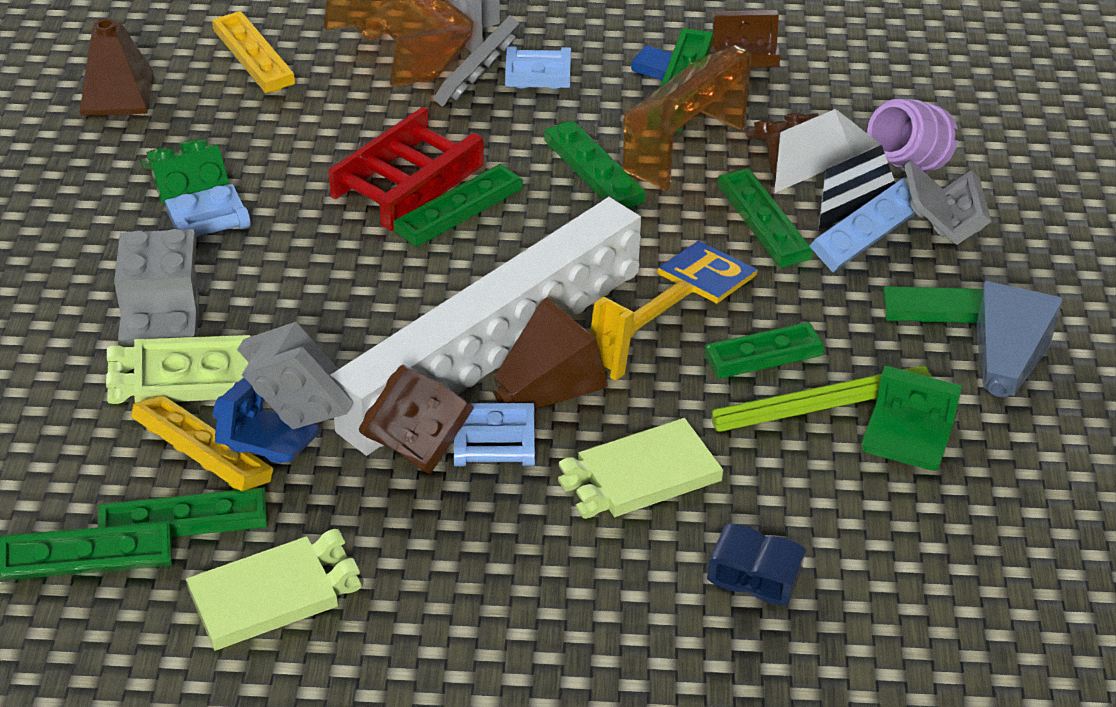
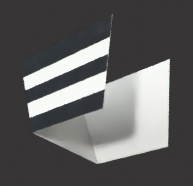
(850, 156)

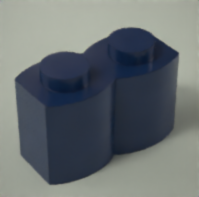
(756, 564)

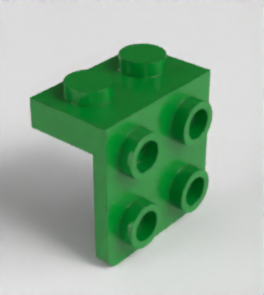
(186, 170)
(912, 418)

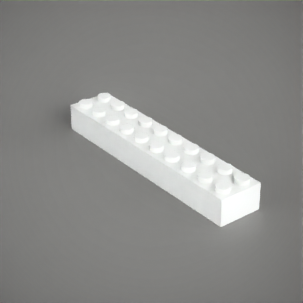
(482, 322)

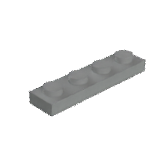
(472, 67)

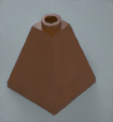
(115, 74)
(550, 361)

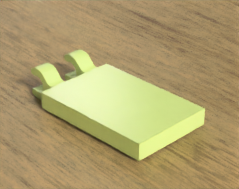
(175, 368)
(640, 470)
(272, 588)

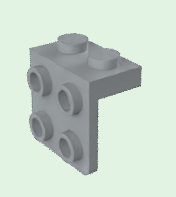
(953, 211)

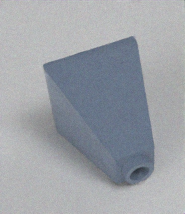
(1013, 335)

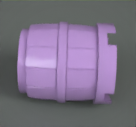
(914, 133)

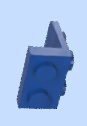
(249, 428)

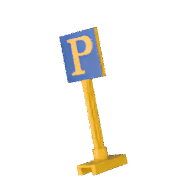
(694, 270)

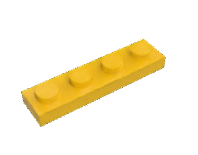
(253, 52)
(198, 441)

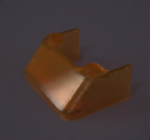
(424, 31)
(710, 86)

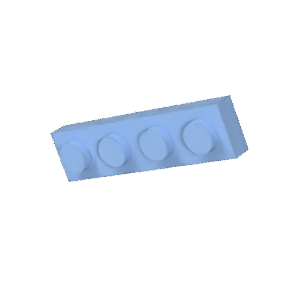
(864, 226)

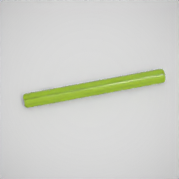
(800, 402)

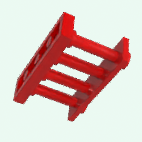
(412, 190)

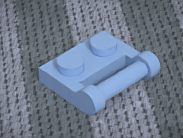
(538, 68)
(208, 211)
(497, 425)

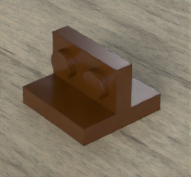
(749, 30)

